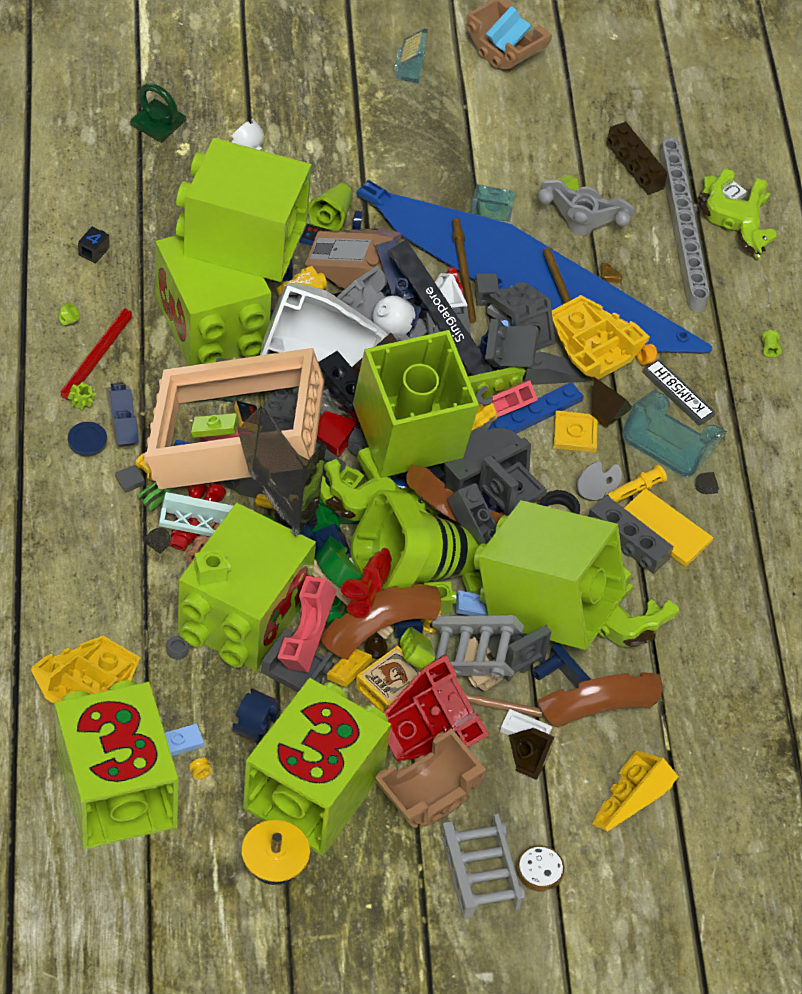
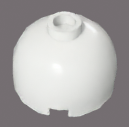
(249, 135)
(394, 315)

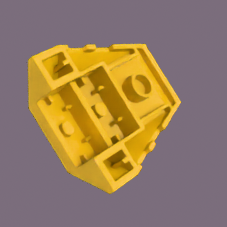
(596, 339)
(88, 668)

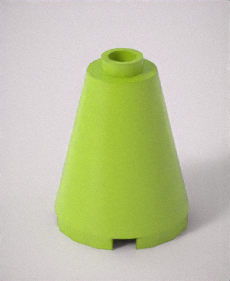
(331, 207)

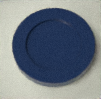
(87, 438)

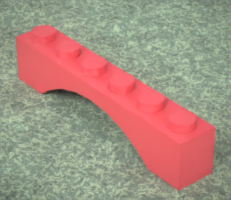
(513, 397)

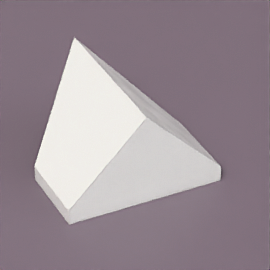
(450, 289)

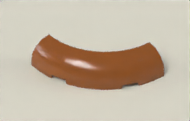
(432, 491)
(389, 607)
(601, 695)

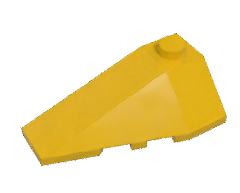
(641, 783)

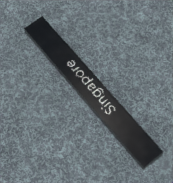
(438, 307)

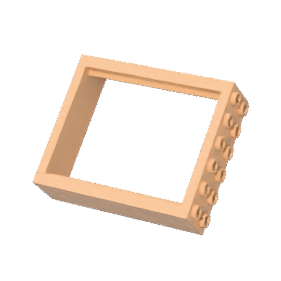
(225, 457)

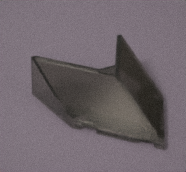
(288, 478)

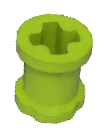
(771, 343)

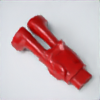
(214, 493)
(364, 590)

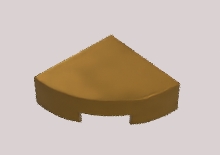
(610, 274)

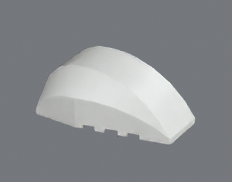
(320, 321)

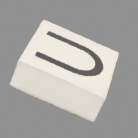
(734, 191)

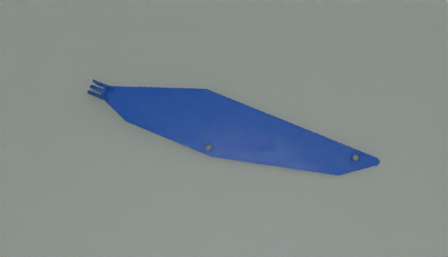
(517, 258)

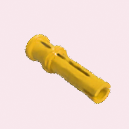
(643, 481)

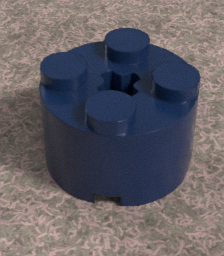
(256, 715)

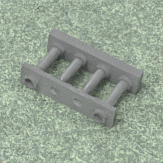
(486, 626)
(463, 880)

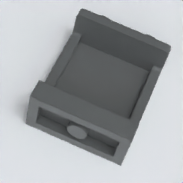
(293, 679)

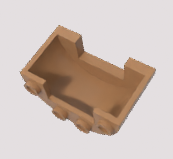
(483, 19)
(434, 782)

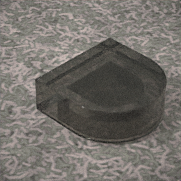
(706, 483)
(157, 539)

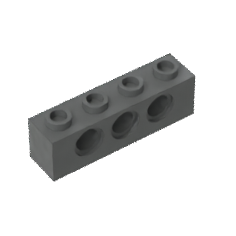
(635, 537)

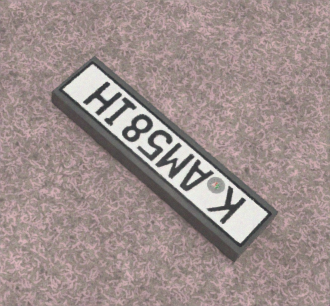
(679, 392)

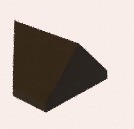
(607, 403)
(531, 751)

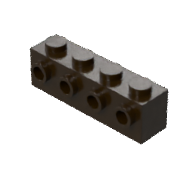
(637, 158)

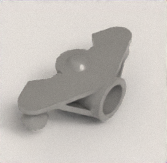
(585, 207)

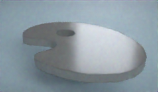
(593, 483)

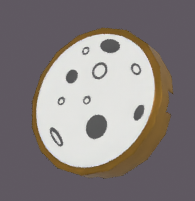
(540, 868)

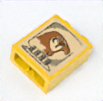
(386, 678)

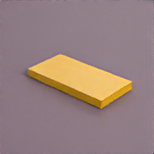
(671, 525)

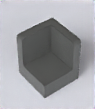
(485, 286)

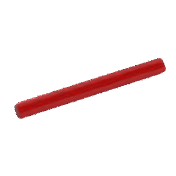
(97, 352)

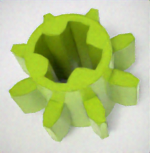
(81, 396)

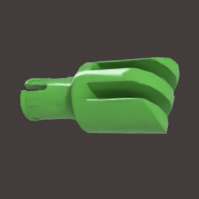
(154, 495)

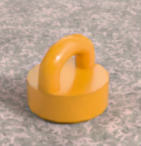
(647, 354)

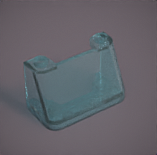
(668, 439)

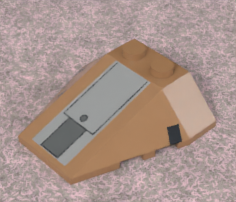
(348, 253)

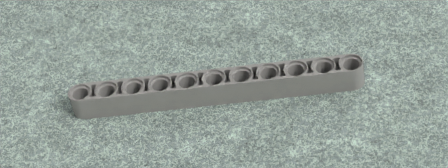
(684, 225)

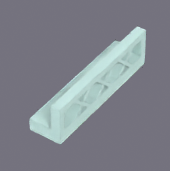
(189, 507)

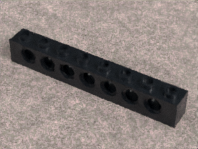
(337, 366)

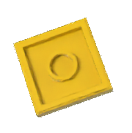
(575, 431)

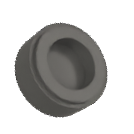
(177, 648)

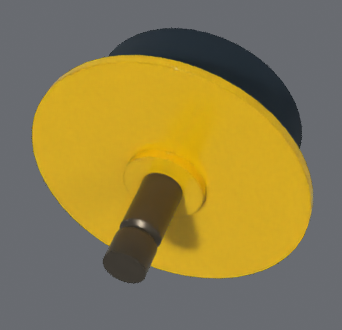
(275, 851)

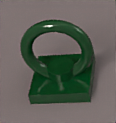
(156, 117)

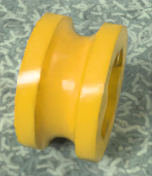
(200, 768)

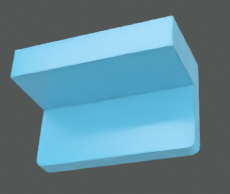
(508, 29)

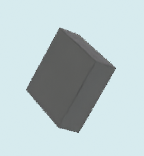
(130, 478)

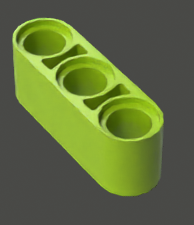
(416, 648)

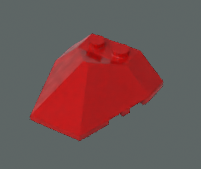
(428, 707)

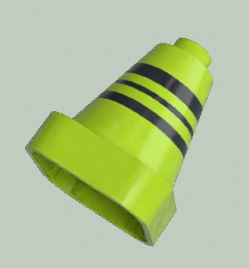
(419, 543)

